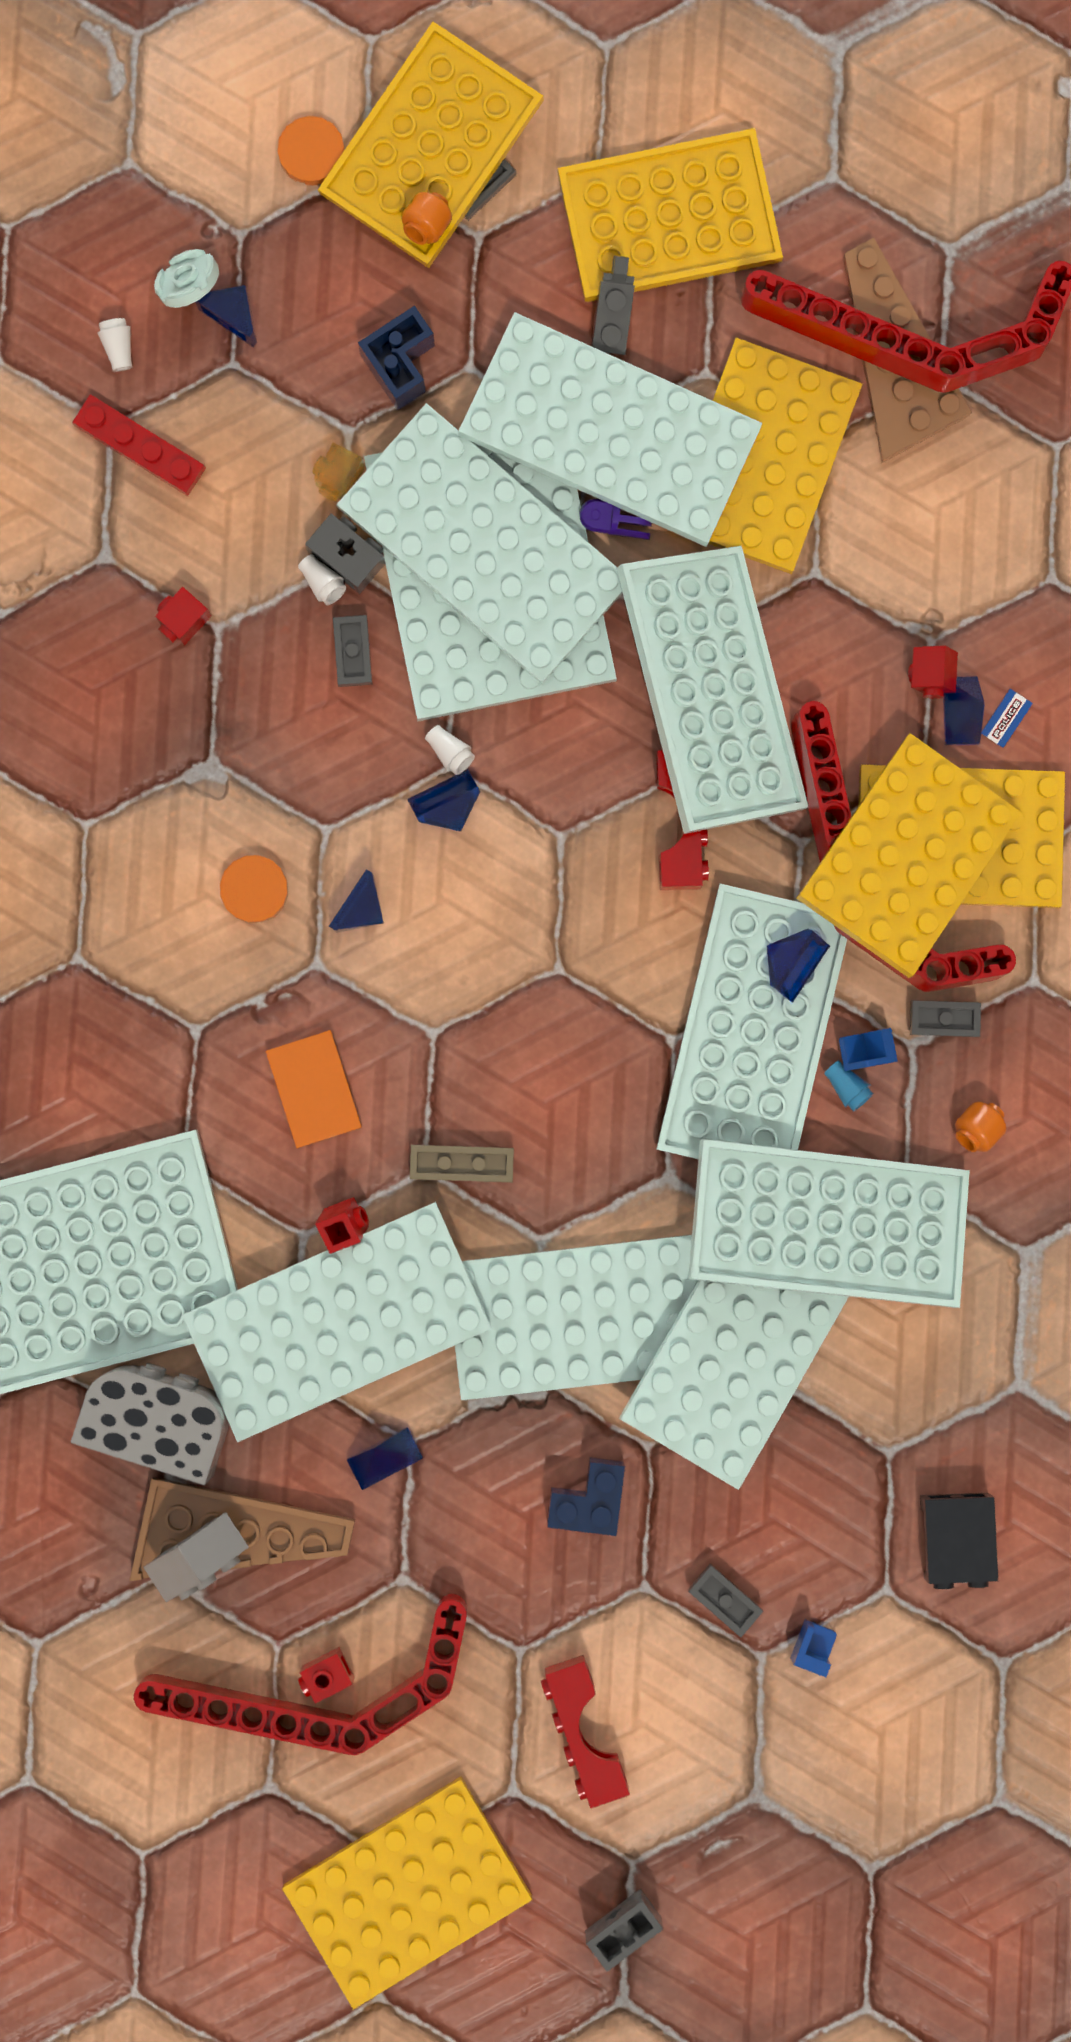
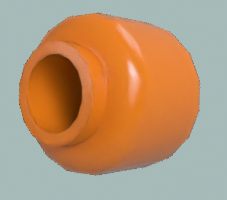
(426, 218)
(980, 1127)

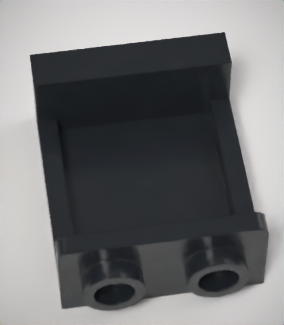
(960, 1539)

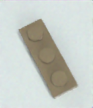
(461, 1163)

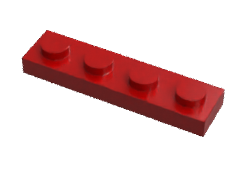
(139, 445)

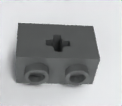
(355, 569)
(623, 1930)

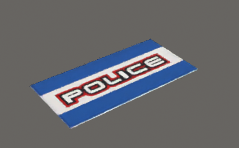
(1006, 718)

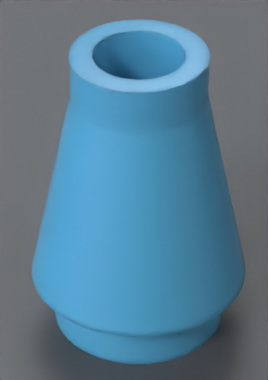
(849, 1087)

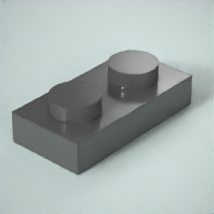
(352, 651)
(945, 1018)
(725, 1600)

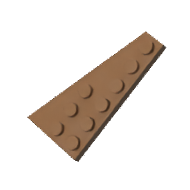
(901, 408)
(270, 1529)

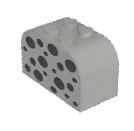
(154, 1421)

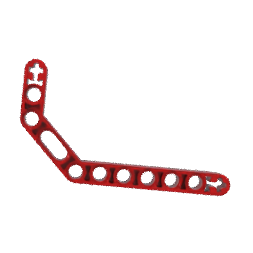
(906, 343)
(825, 834)
(307, 1715)

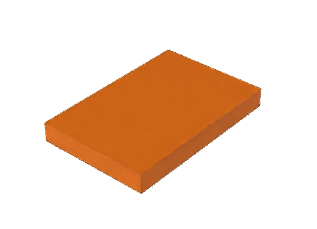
(313, 1089)

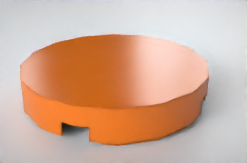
(309, 149)
(253, 889)

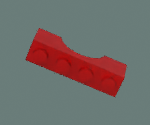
(682, 864)
(599, 1772)

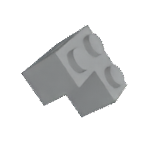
(194, 1561)

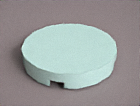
(187, 279)

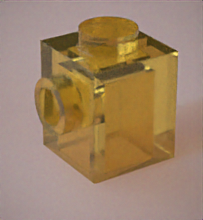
(337, 472)

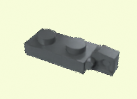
(614, 308)

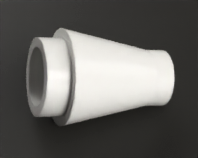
(116, 341)
(322, 580)
(451, 751)

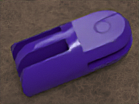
(604, 518)

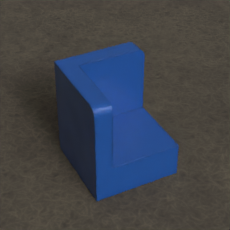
(868, 1049)
(814, 1648)

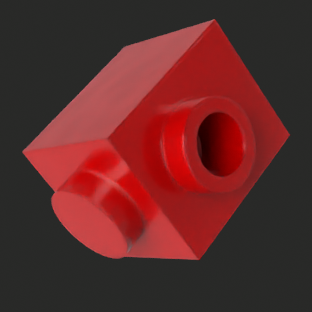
(181, 616)
(933, 671)
(342, 1225)
(325, 1675)

